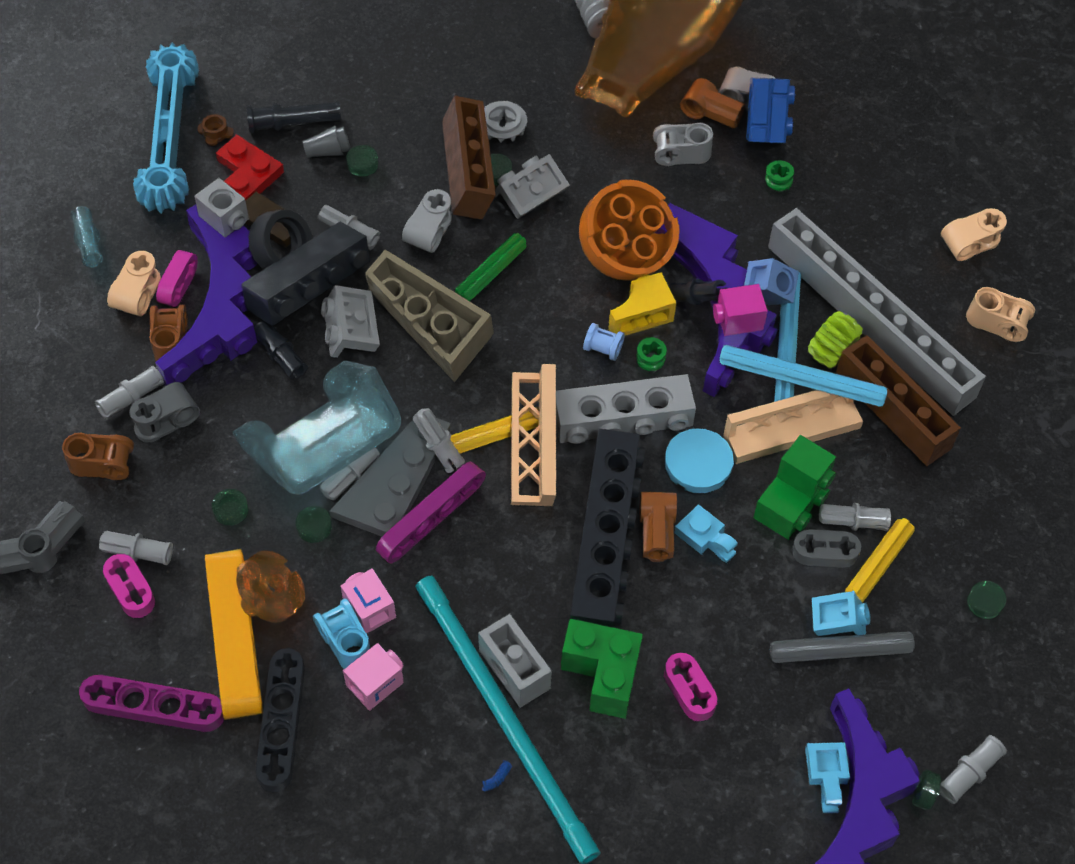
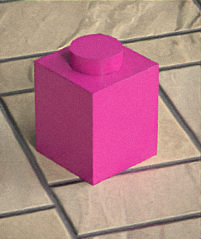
(740, 310)

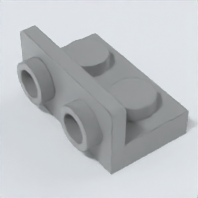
(531, 186)
(350, 320)

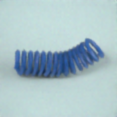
(501, 772)

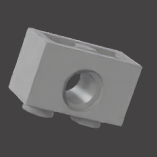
(514, 660)

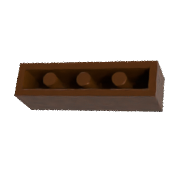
(468, 158)
(907, 408)

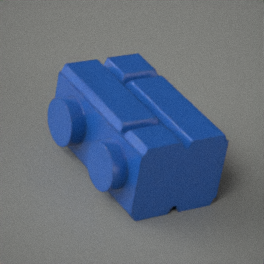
(769, 110)

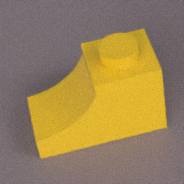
(647, 306)

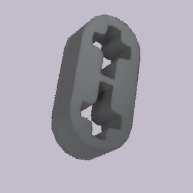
(826, 548)

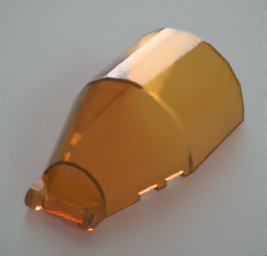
(648, 46)

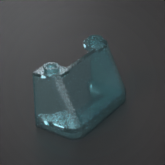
(329, 438)

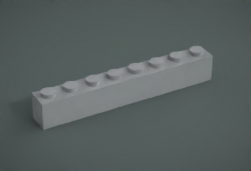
(877, 310)

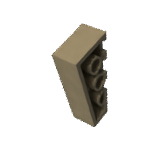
(433, 315)

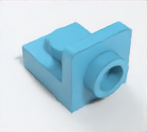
(839, 614)

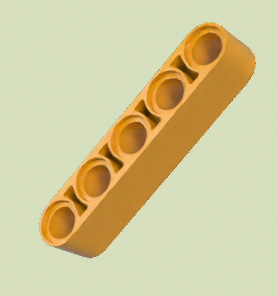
(232, 638)

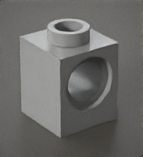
(222, 207)

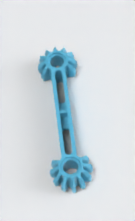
(163, 183)

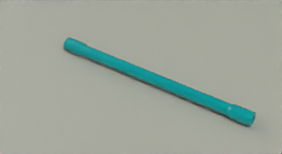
(573, 829)

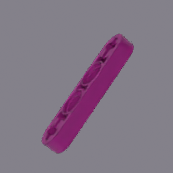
(430, 512)
(153, 698)

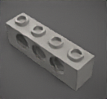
(637, 397)

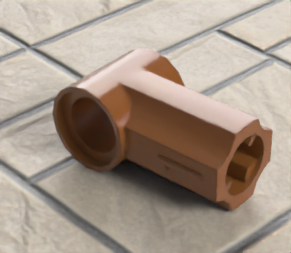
(704, 100)
(658, 517)

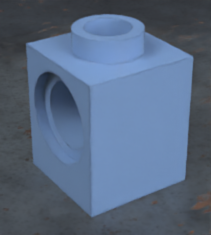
(775, 279)

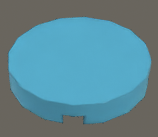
(699, 460)

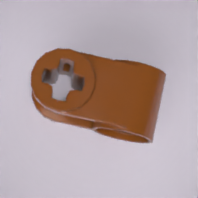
(167, 328)
(101, 455)

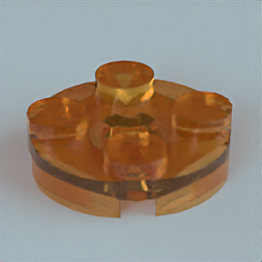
(258, 597)

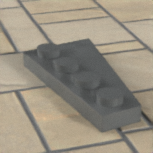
(390, 484)

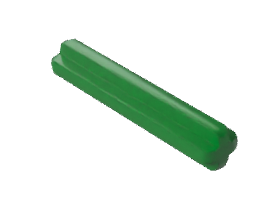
(491, 267)

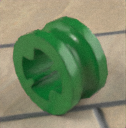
(775, 181)
(645, 347)

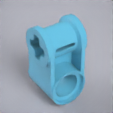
(341, 631)

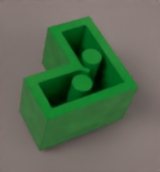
(798, 487)
(609, 657)

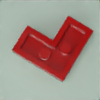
(251, 166)

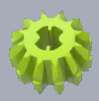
(834, 337)

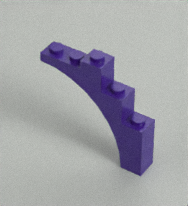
(710, 256)
(221, 323)
(874, 782)

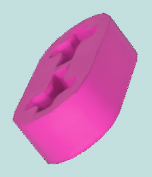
(176, 278)
(135, 581)
(683, 690)

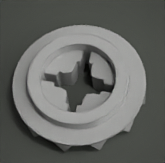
(515, 120)

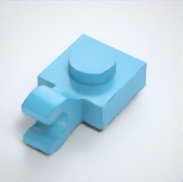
(705, 531)
(829, 768)

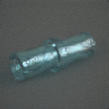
(86, 237)

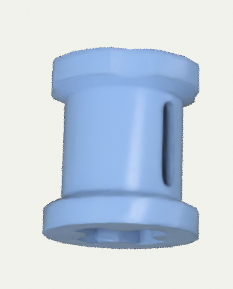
(604, 341)

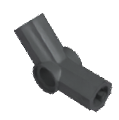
(49, 534)

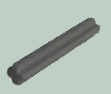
(842, 647)

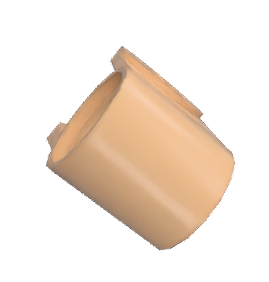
(974, 233)
(135, 284)
(999, 312)

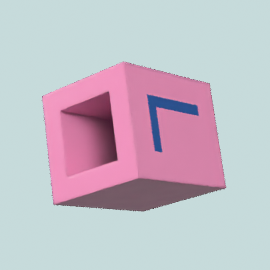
(369, 599)
(374, 676)

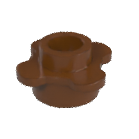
(215, 129)

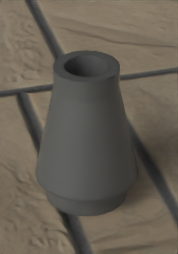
(327, 143)

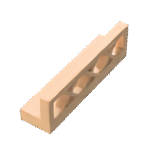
(771, 433)
(547, 437)

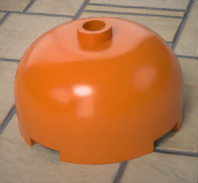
(620, 230)

